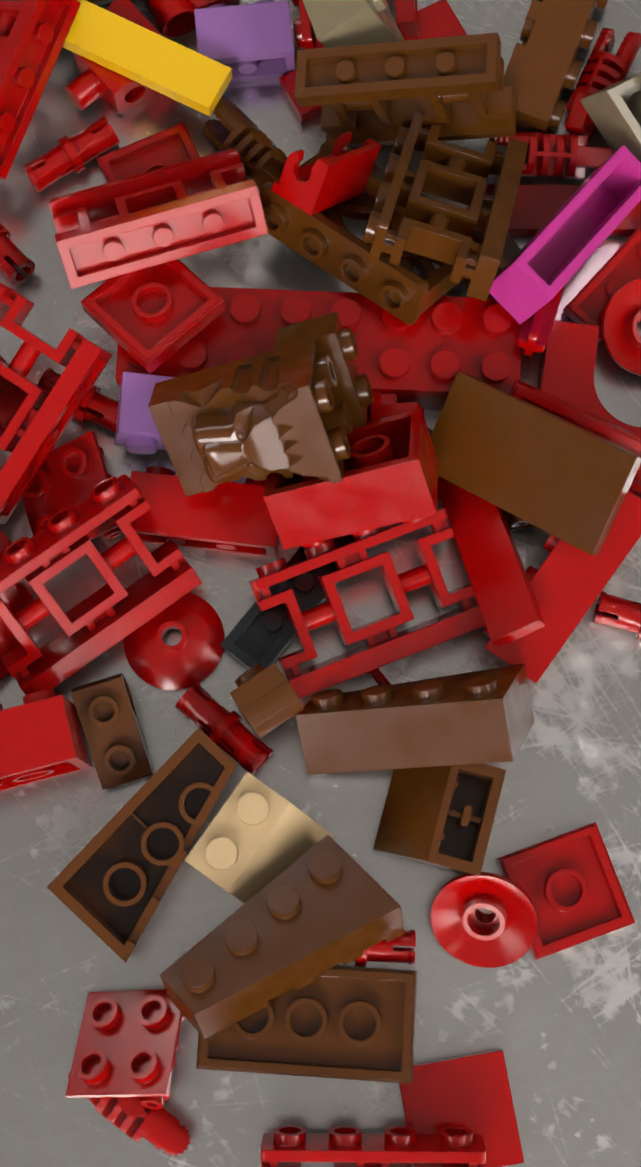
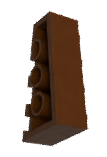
(548, 61)
(418, 723)

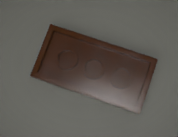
(532, 462)
(338, 1027)

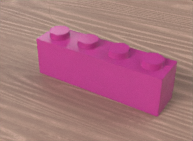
(569, 237)

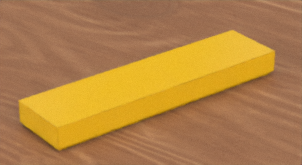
(147, 58)

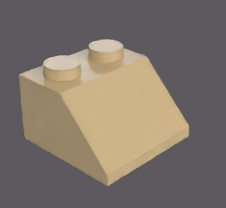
(253, 839)

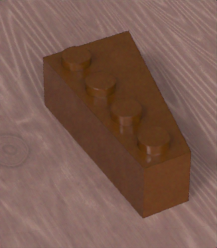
(137, 853)
(282, 937)

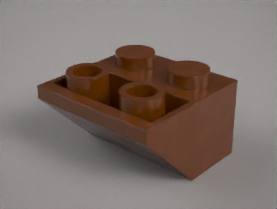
(441, 815)

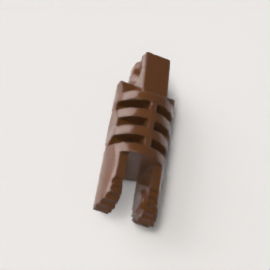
(236, 130)

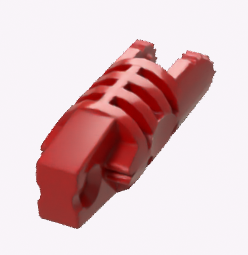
(600, 72)
(557, 155)
(136, 1121)

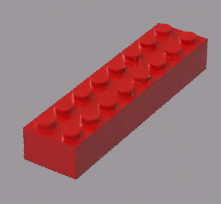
(399, 358)

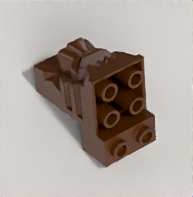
(267, 411)

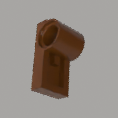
(265, 698)
(112, 730)

